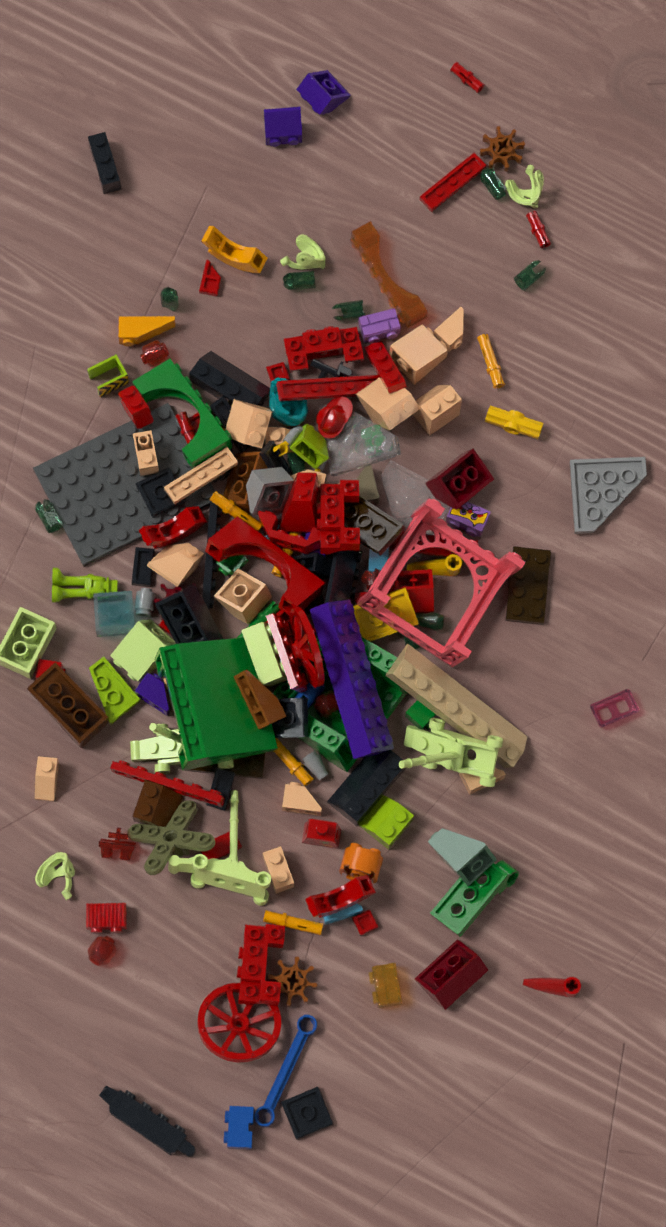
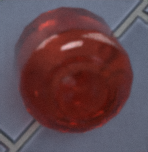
(154, 353)
(326, 705)
(102, 950)

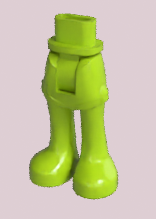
(91, 583)

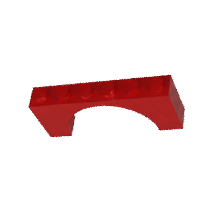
(242, 539)

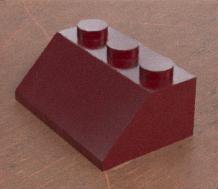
(460, 480)
(451, 974)

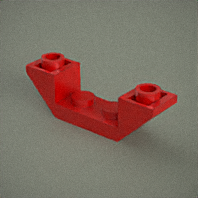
(281, 538)

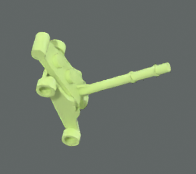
(162, 748)
(451, 750)
(228, 872)

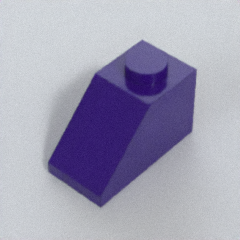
(153, 692)

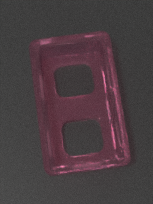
(610, 703)

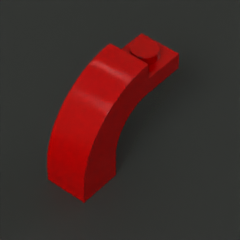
(174, 529)
(341, 897)

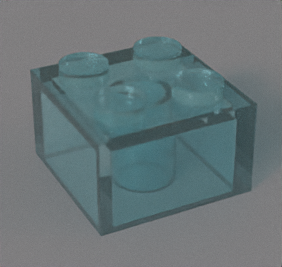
(113, 613)

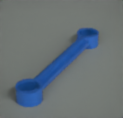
(285, 1070)

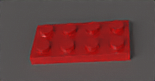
(279, 629)

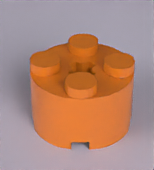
(361, 862)

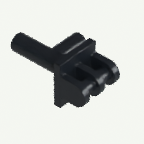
(341, 370)

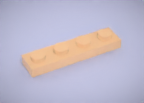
(201, 475)

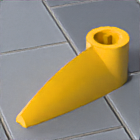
(439, 566)

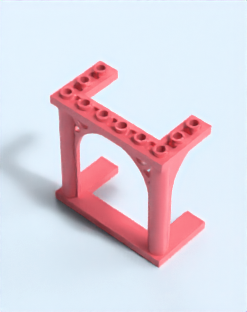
(499, 570)

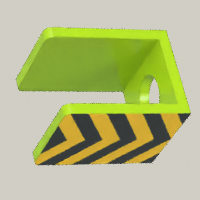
(105, 366)

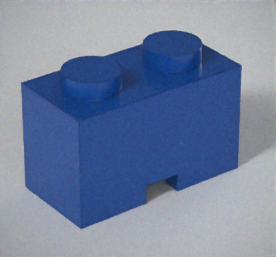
(238, 1131)

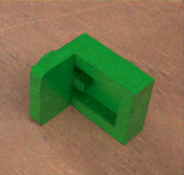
(231, 564)

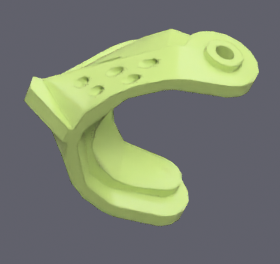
(534, 193)
(305, 258)
(48, 872)

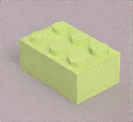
(26, 642)
(264, 654)

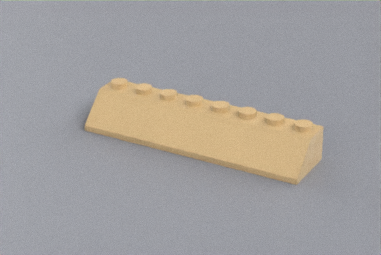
(455, 704)

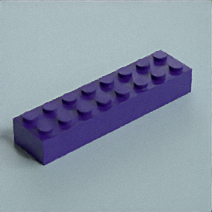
(352, 678)

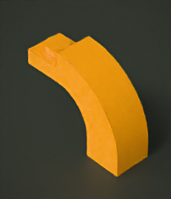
(240, 257)

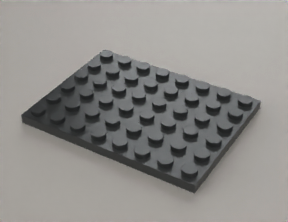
(97, 487)

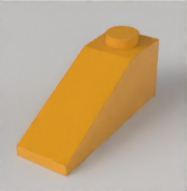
(141, 328)

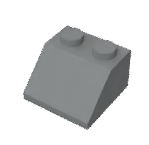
(268, 489)

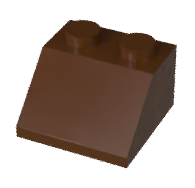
(156, 805)

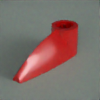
(554, 986)

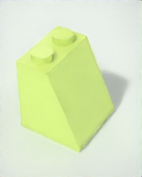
(139, 649)

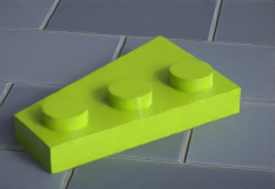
(113, 690)

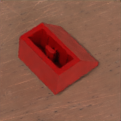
(419, 588)

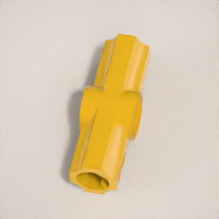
(514, 422)

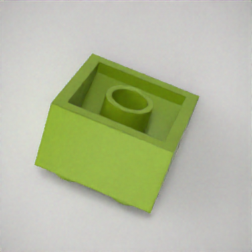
(386, 821)

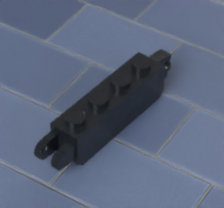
(146, 1123)

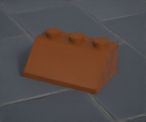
(239, 476)

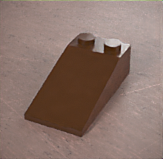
(68, 705)

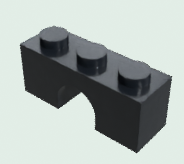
(104, 163)

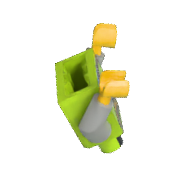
(306, 444)

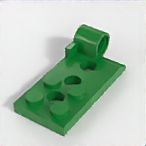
(498, 878)

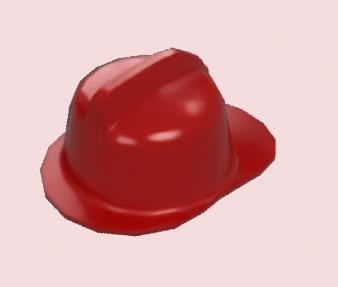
(334, 417)

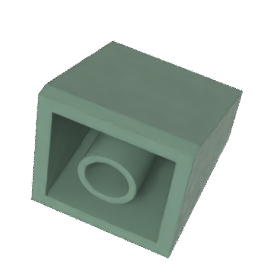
(462, 854)

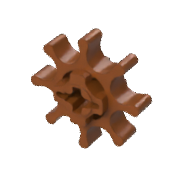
(498, 143)
(302, 982)

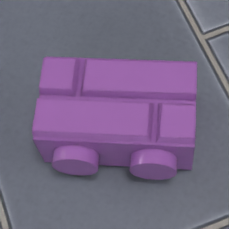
(379, 326)

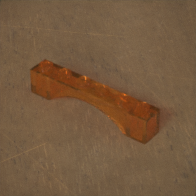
(408, 305)

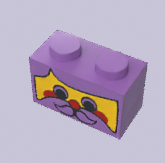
(468, 518)

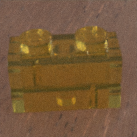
(386, 985)

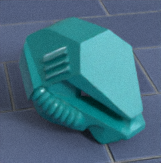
(286, 412)

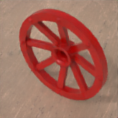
(301, 648)
(236, 1019)

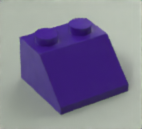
(322, 91)
(283, 126)

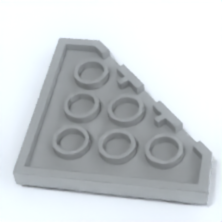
(601, 487)

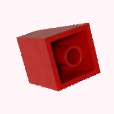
(301, 505)

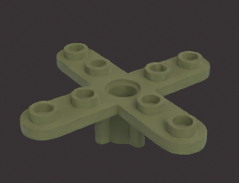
(171, 839)

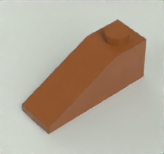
(260, 701)

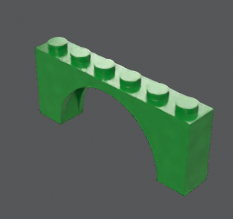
(169, 382)

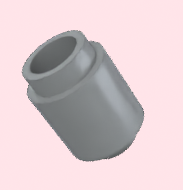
(144, 602)

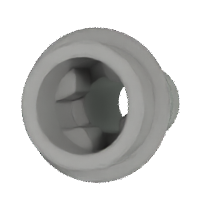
(315, 765)

